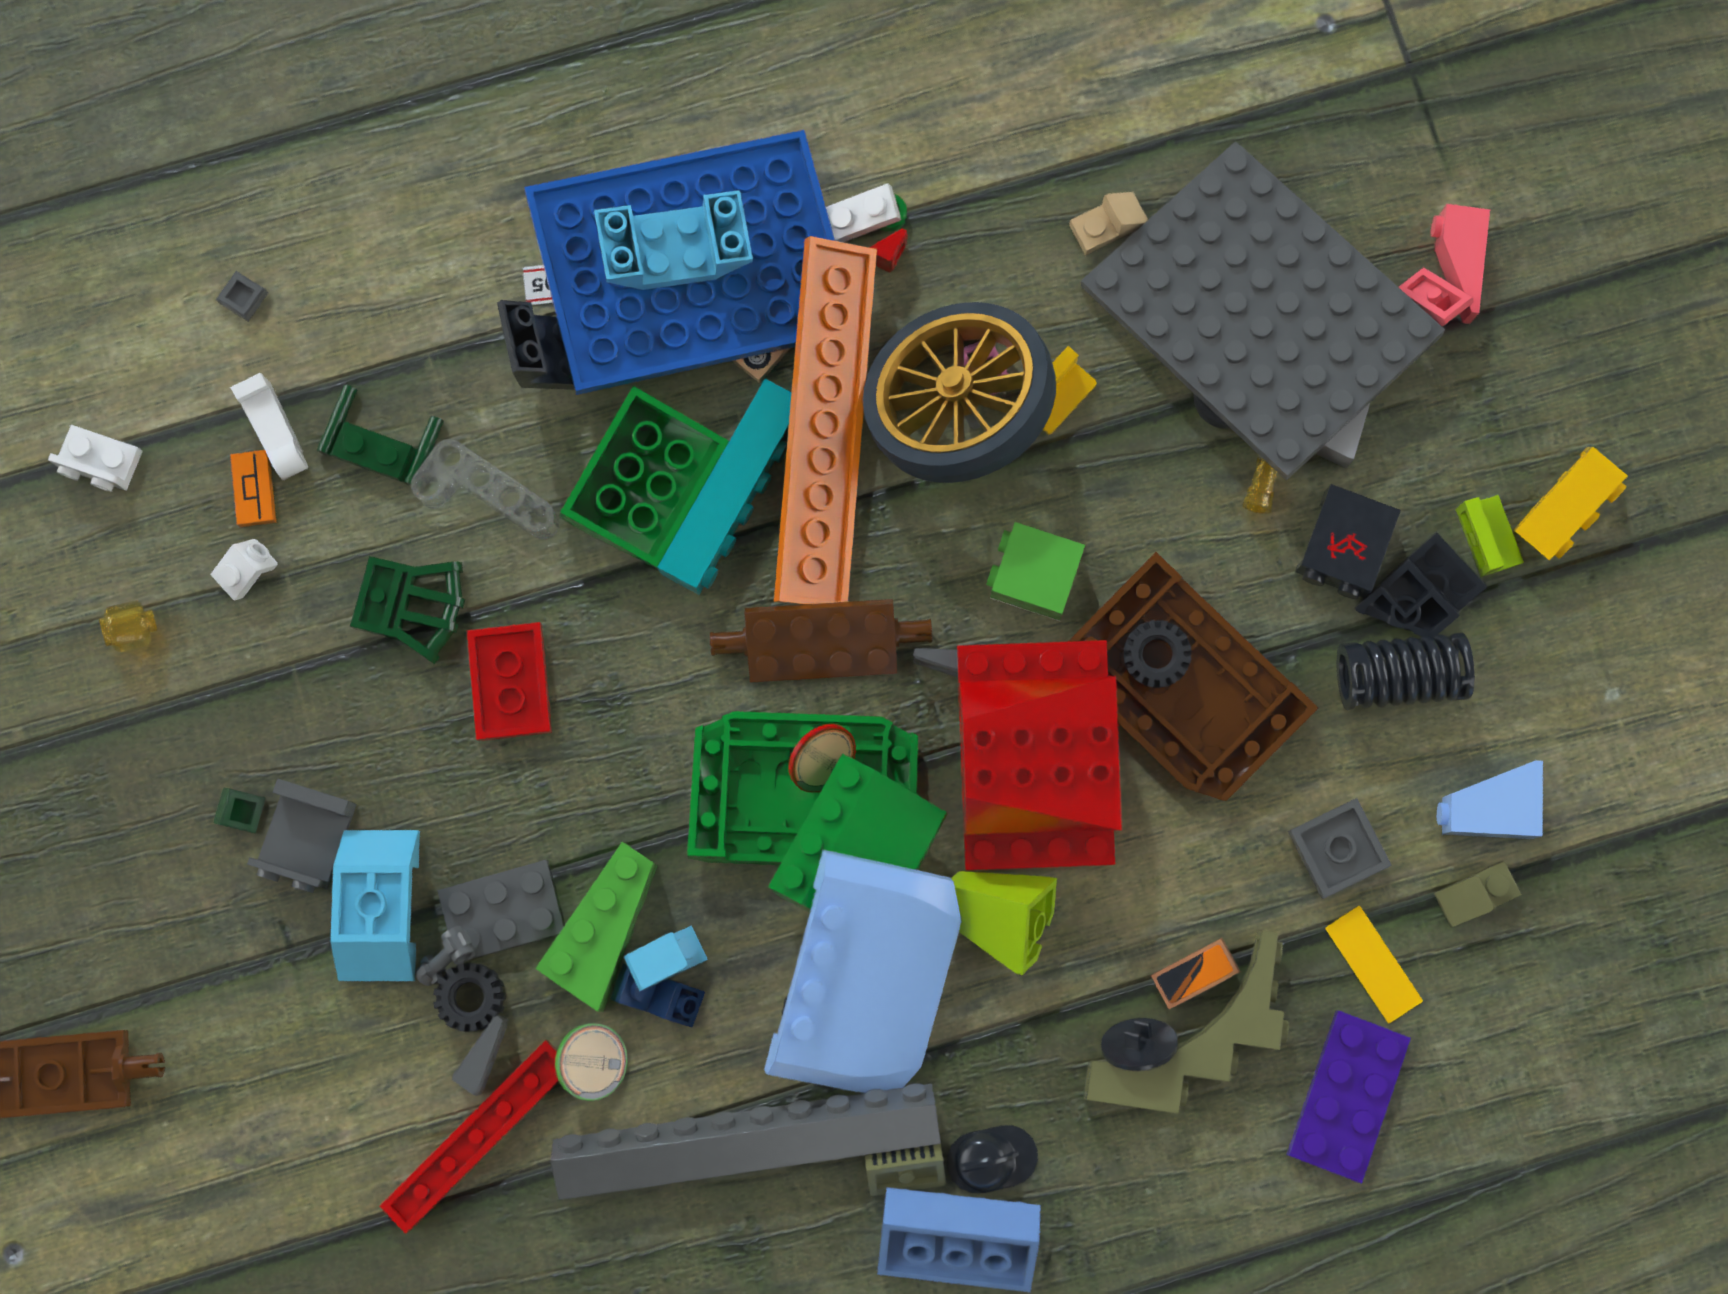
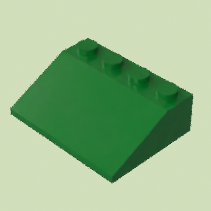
(643, 478)
(858, 817)

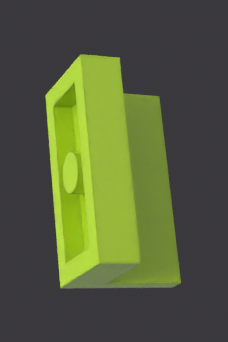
(1489, 535)

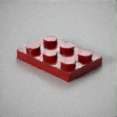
(509, 681)

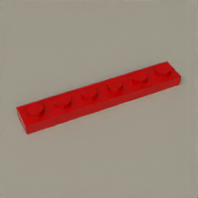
(473, 1139)

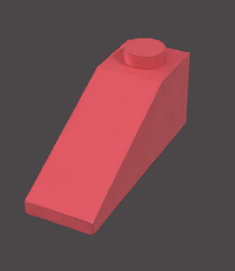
(1461, 250)

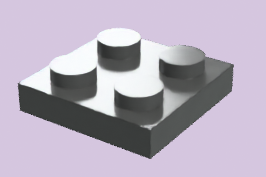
(1339, 848)

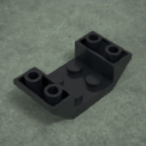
(534, 347)

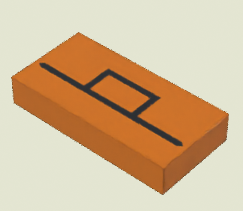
(253, 488)

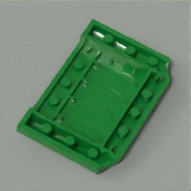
(742, 787)

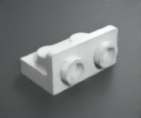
(98, 458)

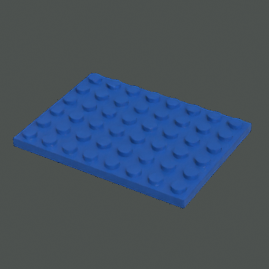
(635, 334)

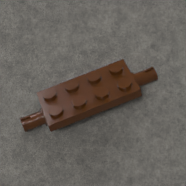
(821, 640)
(70, 1073)

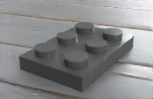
(505, 908)

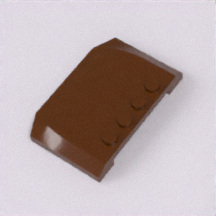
(1227, 706)

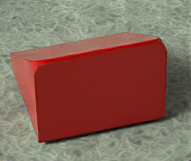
(890, 250)

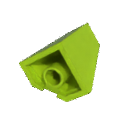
(1005, 914)

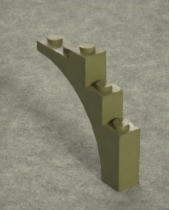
(1208, 1053)

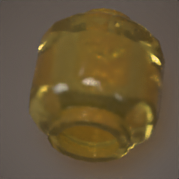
(127, 626)

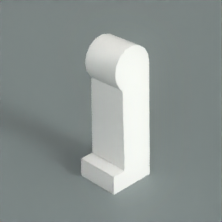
(271, 425)

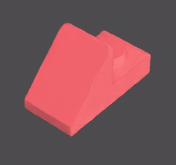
(1436, 296)

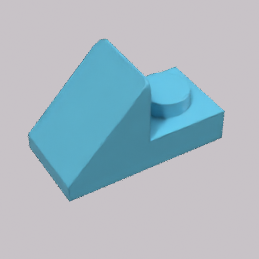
(665, 957)

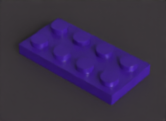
(1348, 1096)

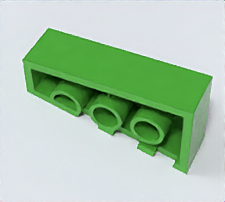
(595, 937)

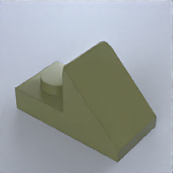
(1477, 894)

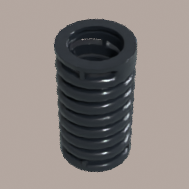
(1421, 676)

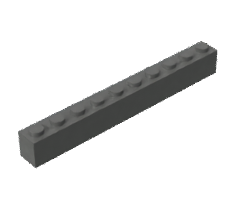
(744, 1141)

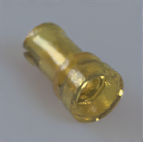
(1261, 493)

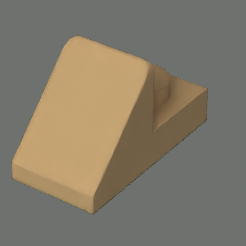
(1112, 220)

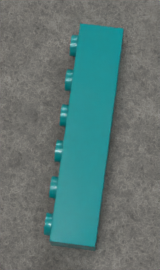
(730, 491)

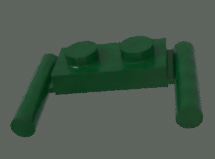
(373, 449)

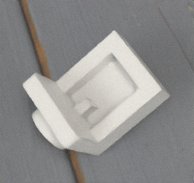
(242, 567)

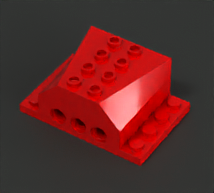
(1038, 755)

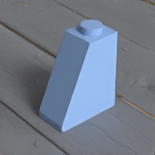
(1497, 807)

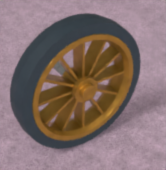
(959, 392)

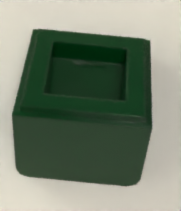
(239, 810)

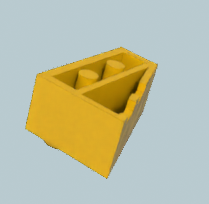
(1571, 504)

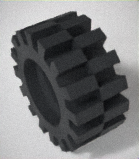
(1157, 631)
(448, 988)

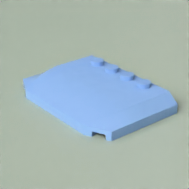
(866, 976)

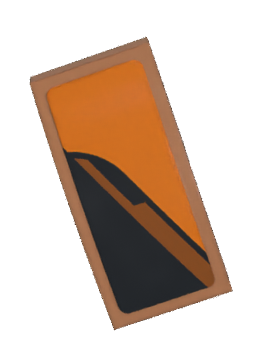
(1195, 973)

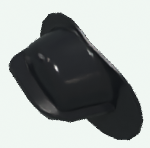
(992, 1159)

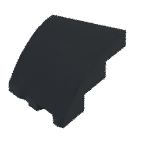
(1424, 590)

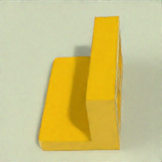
(1071, 388)

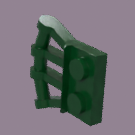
(386, 597)

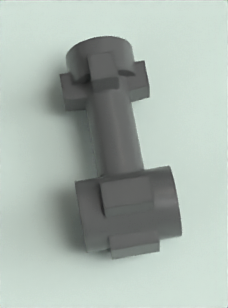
(457, 949)

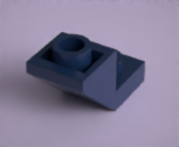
(665, 999)

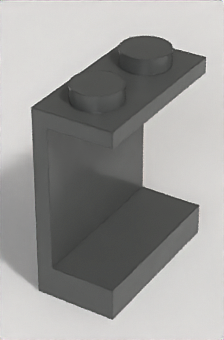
(303, 836)

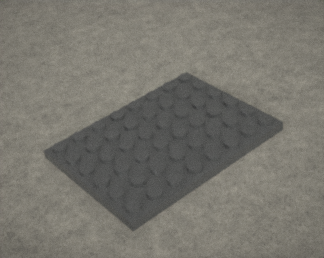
(1262, 309)

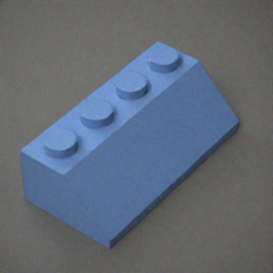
(959, 1239)

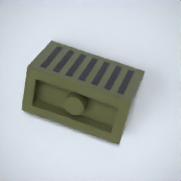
(905, 1169)

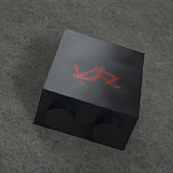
(1348, 542)

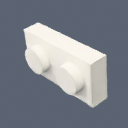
(863, 213)

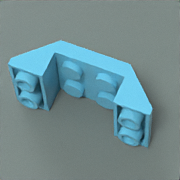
(674, 244)
(374, 905)

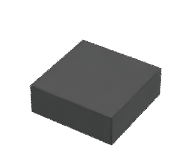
(242, 296)

